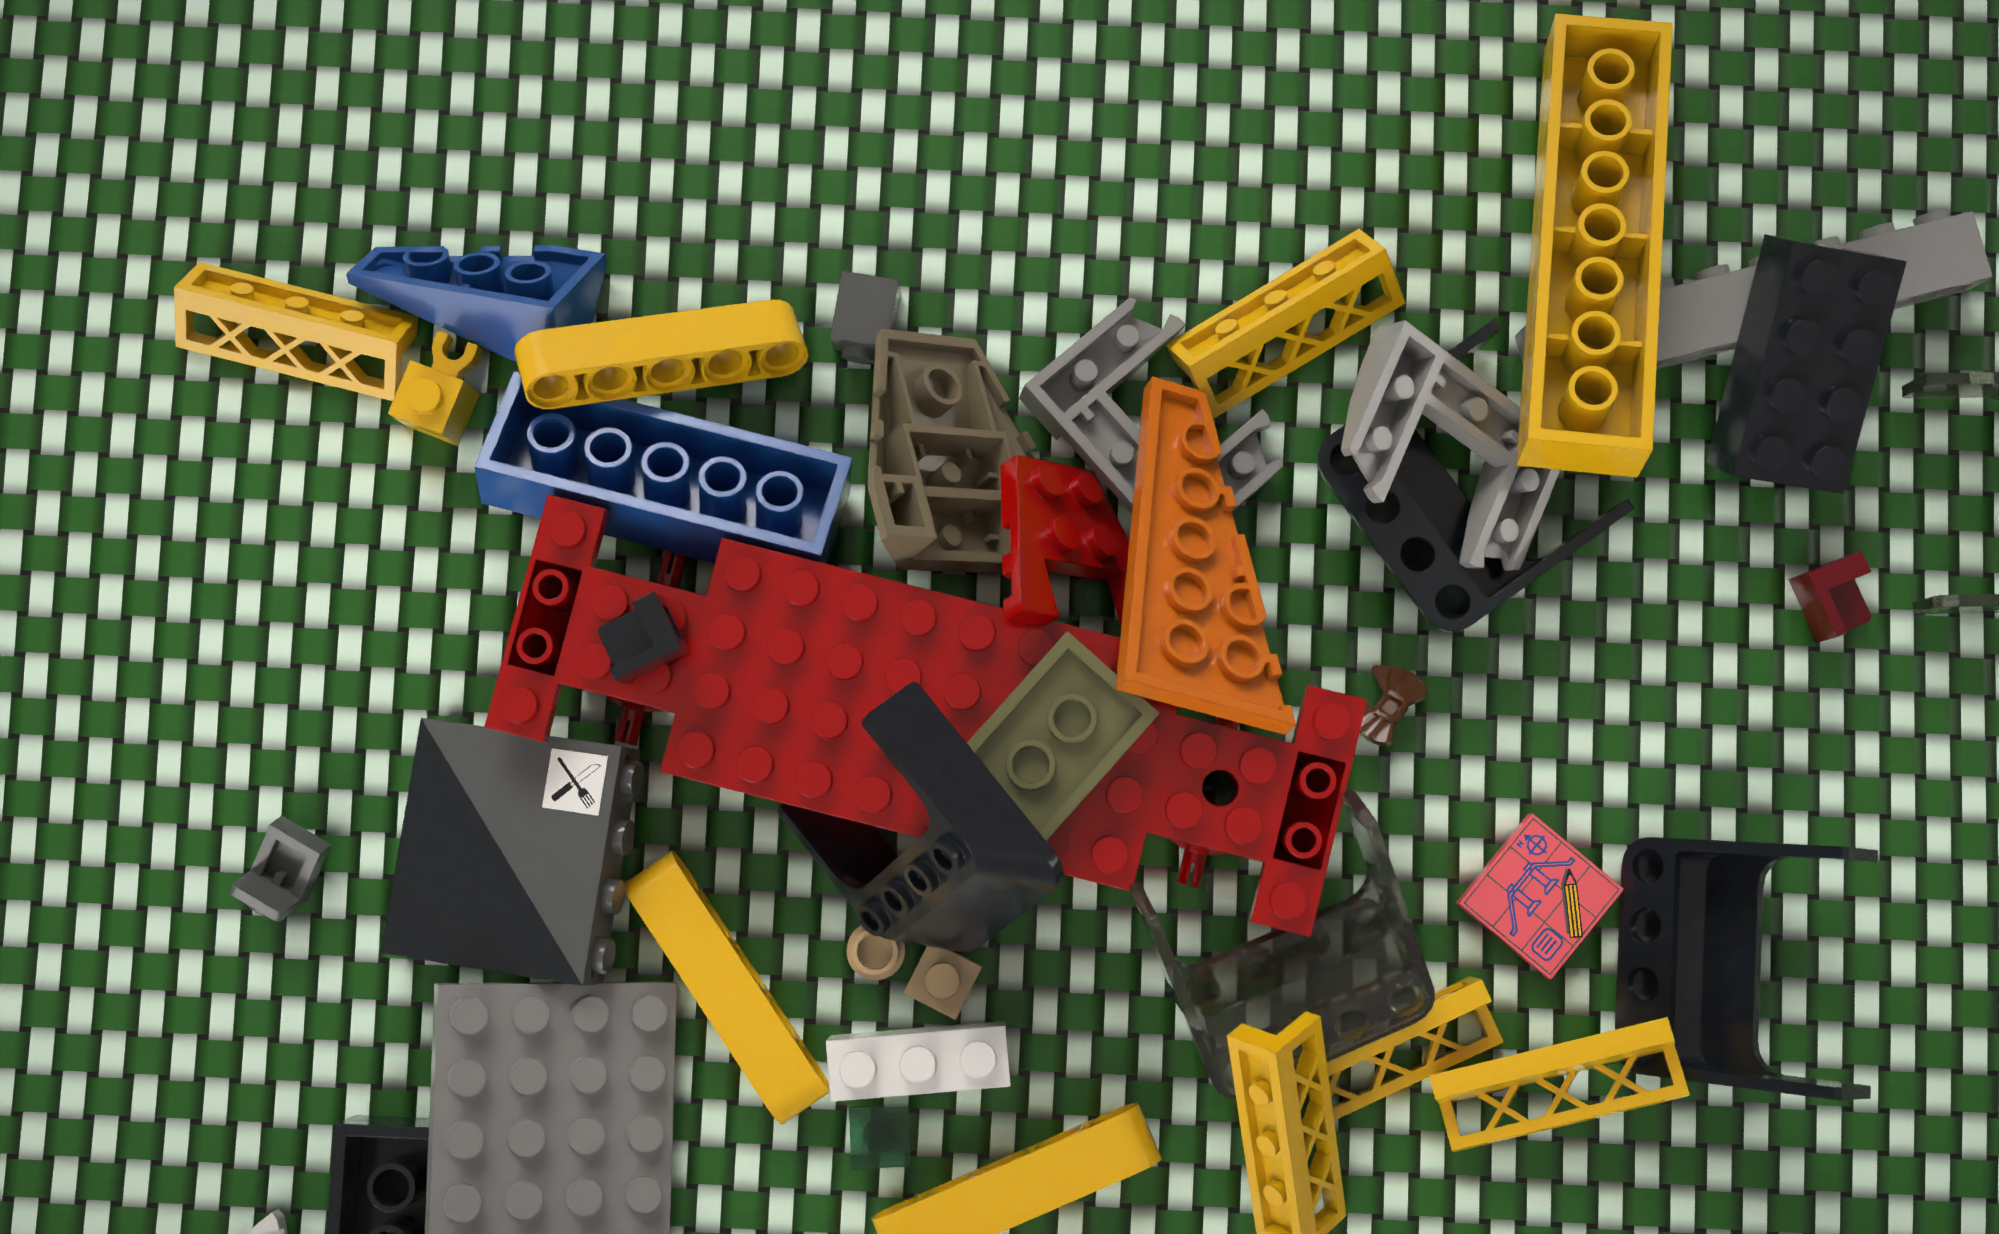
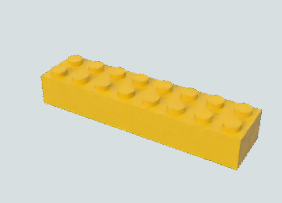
(1596, 247)

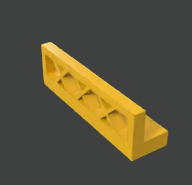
(1283, 305)
(295, 312)
(1449, 1004)
(1553, 1062)
(1275, 1135)

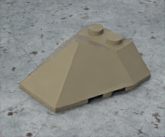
(939, 453)

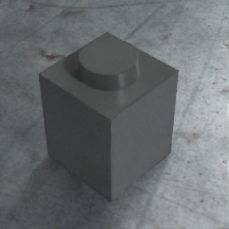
(861, 310)

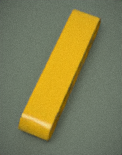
(660, 354)
(727, 987)
(1030, 1179)

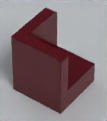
(1832, 596)

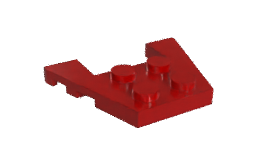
(1057, 526)

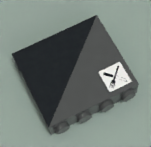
(513, 853)

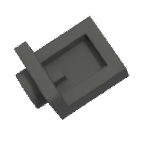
(282, 870)

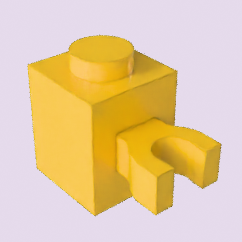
(438, 397)

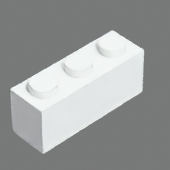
(918, 1061)

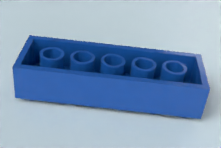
(665, 476)

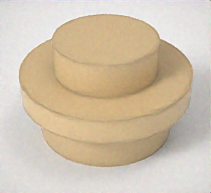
(873, 955)

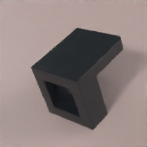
(642, 639)

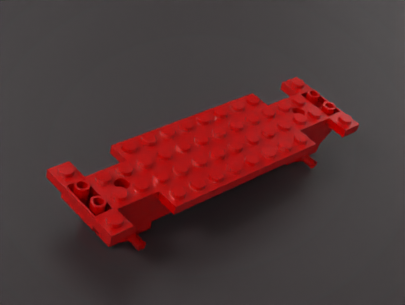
(805, 649)

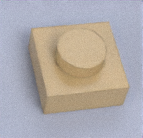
(943, 980)

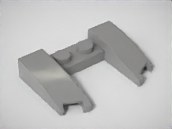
(1414, 376)
(1075, 403)

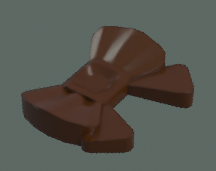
(1400, 691)

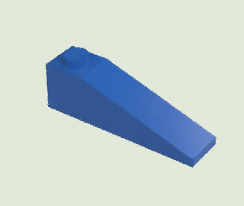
(486, 294)

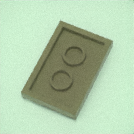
(1060, 733)

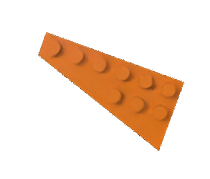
(1190, 582)

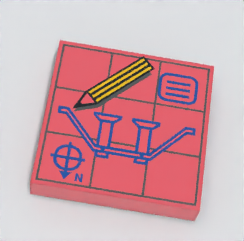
(1539, 896)

